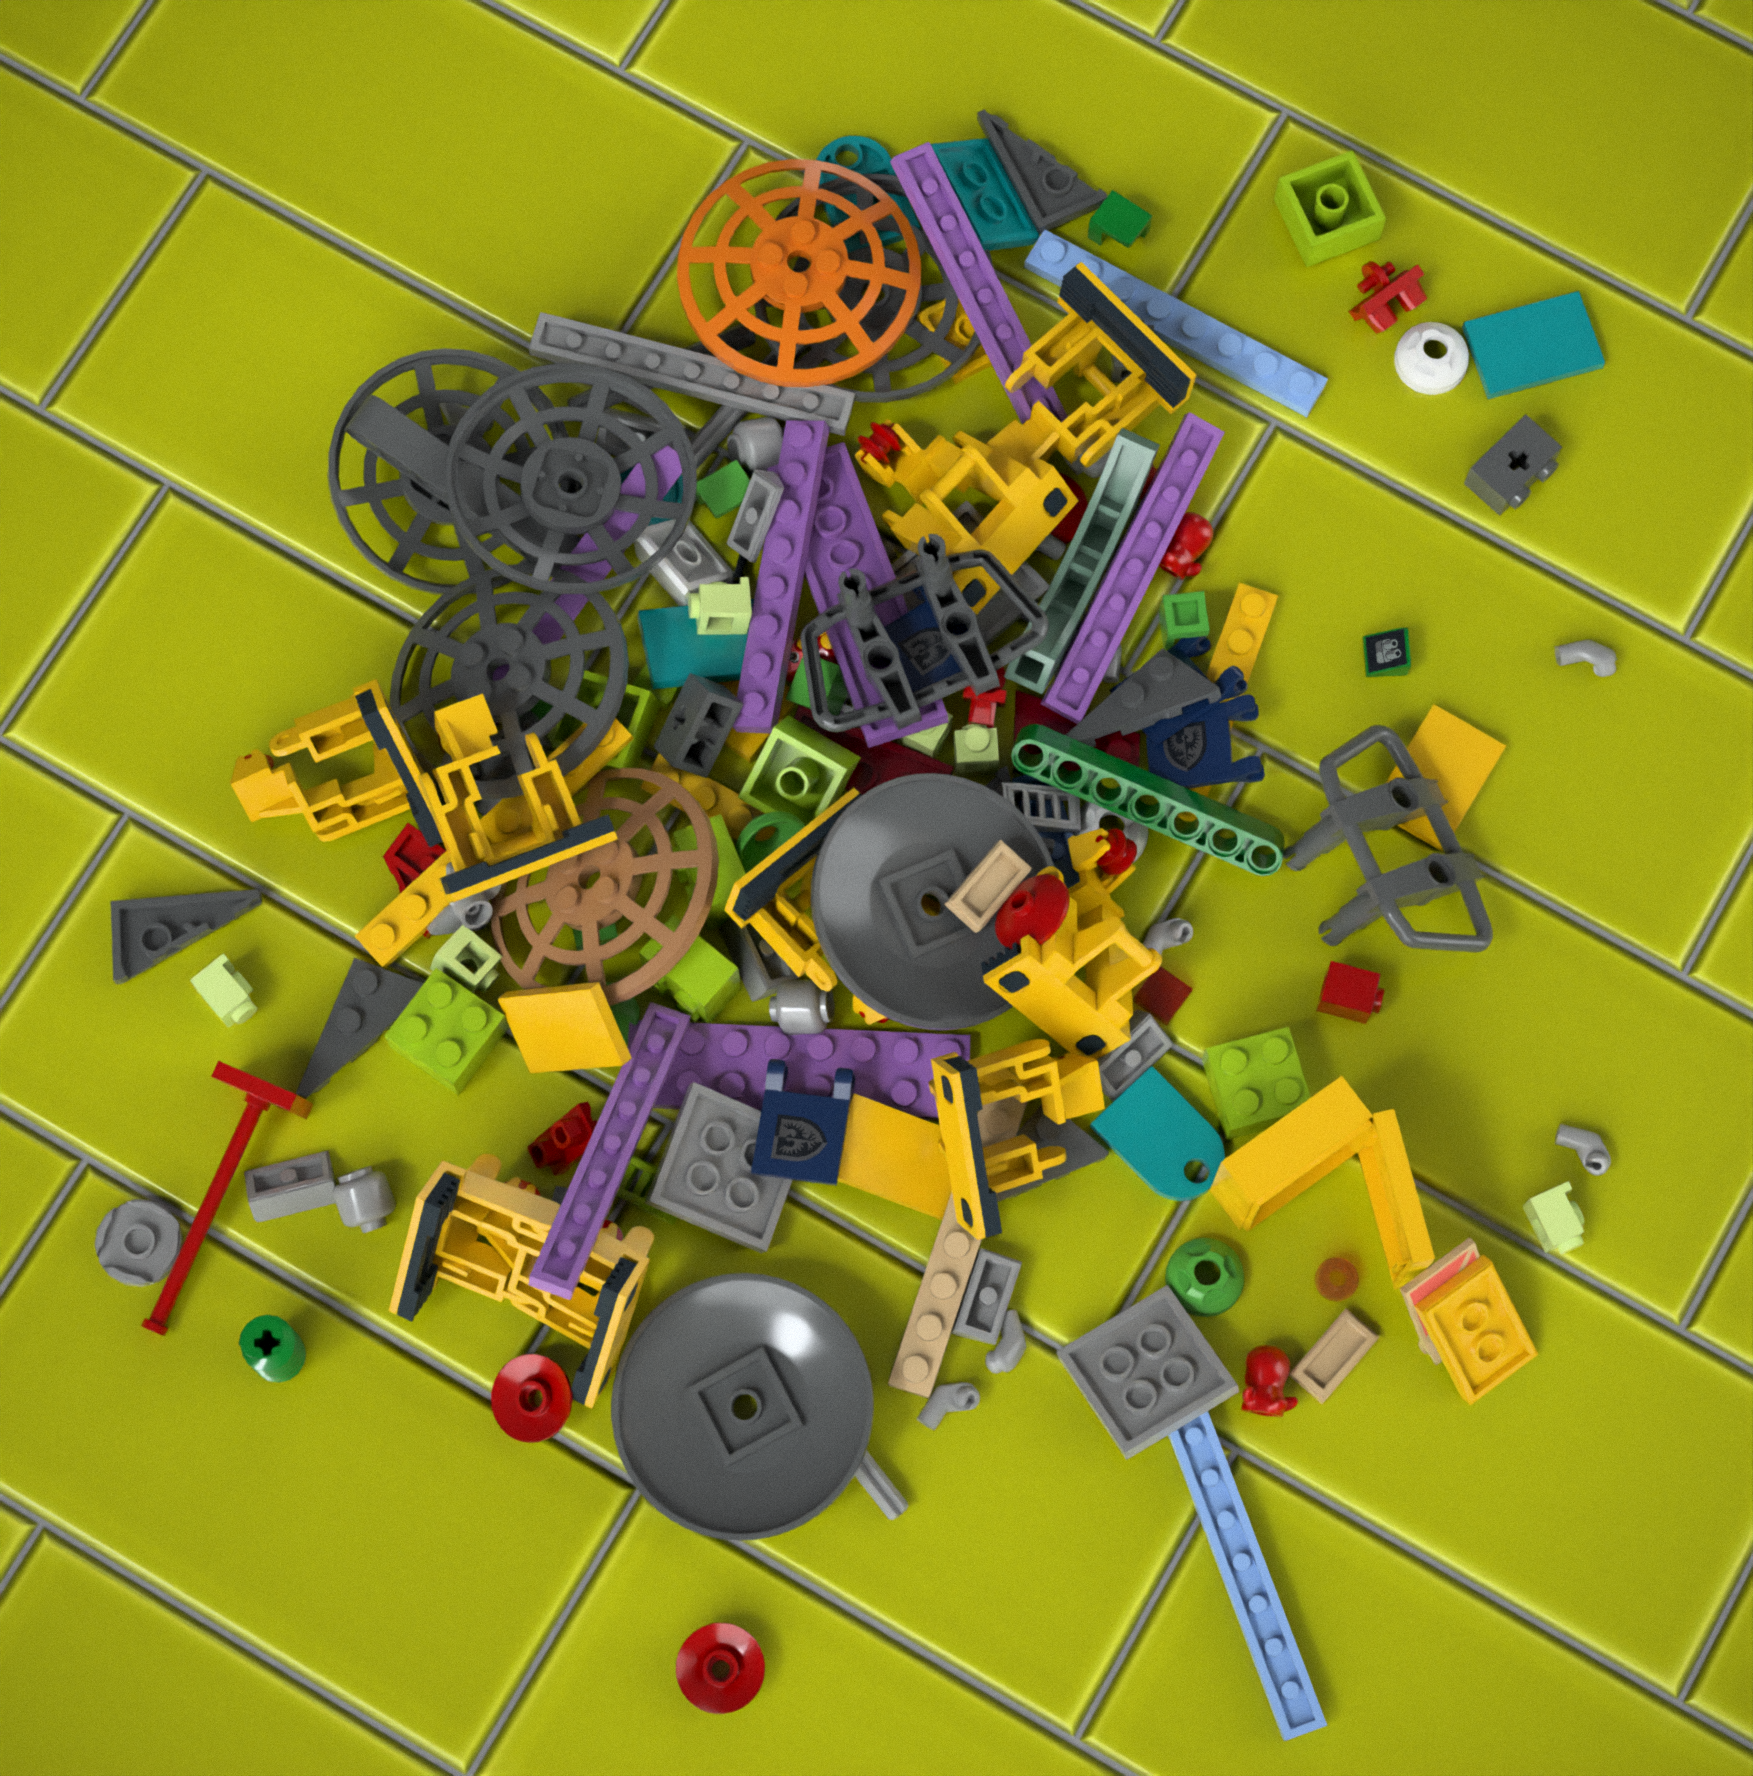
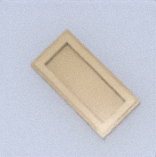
(988, 886)
(1333, 1356)

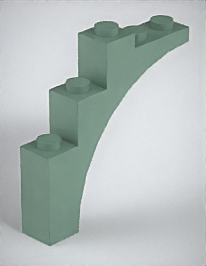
(1087, 557)

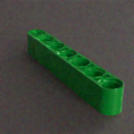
(1160, 816)

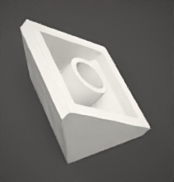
(687, 565)

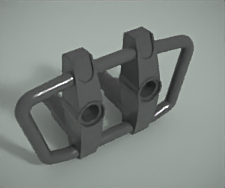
(948, 607)
(1407, 885)

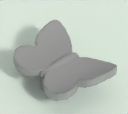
(472, 911)

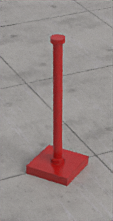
(259, 1097)

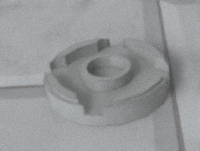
(138, 1242)

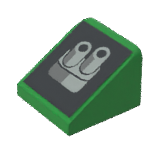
(1387, 653)

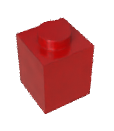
(1350, 992)

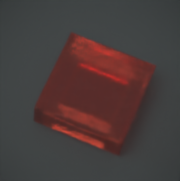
(1162, 995)

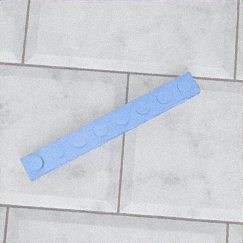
(1188, 327)
(1247, 1578)

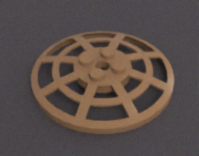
(615, 891)

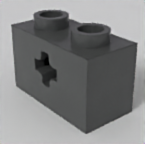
(1523, 446)
(698, 725)

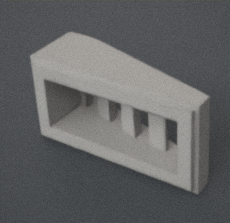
(1040, 793)

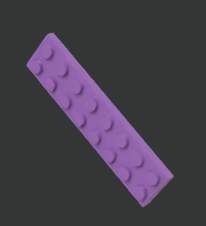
(847, 539)
(735, 1058)

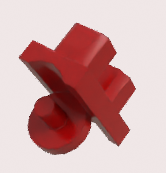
(1375, 307)
(984, 706)
(564, 1141)

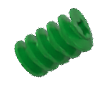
(261, 1337)

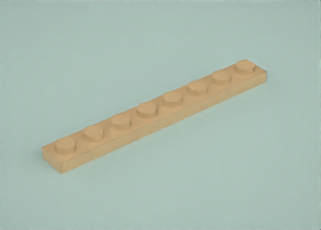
(947, 1273)

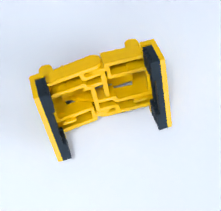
(516, 1221)

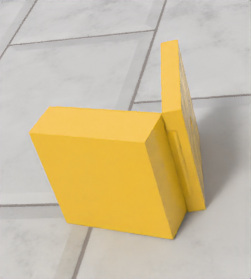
(1310, 1146)

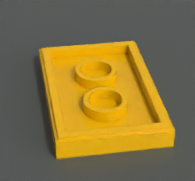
(1457, 758)
(564, 1028)
(895, 1157)
(1476, 1329)

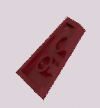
(1030, 711)

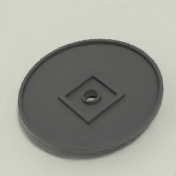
(869, 886)
(680, 1394)

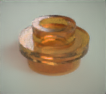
(1333, 1292)

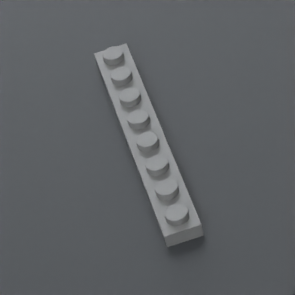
(686, 372)

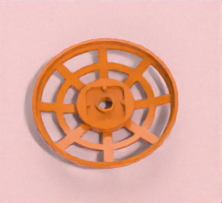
(803, 290)

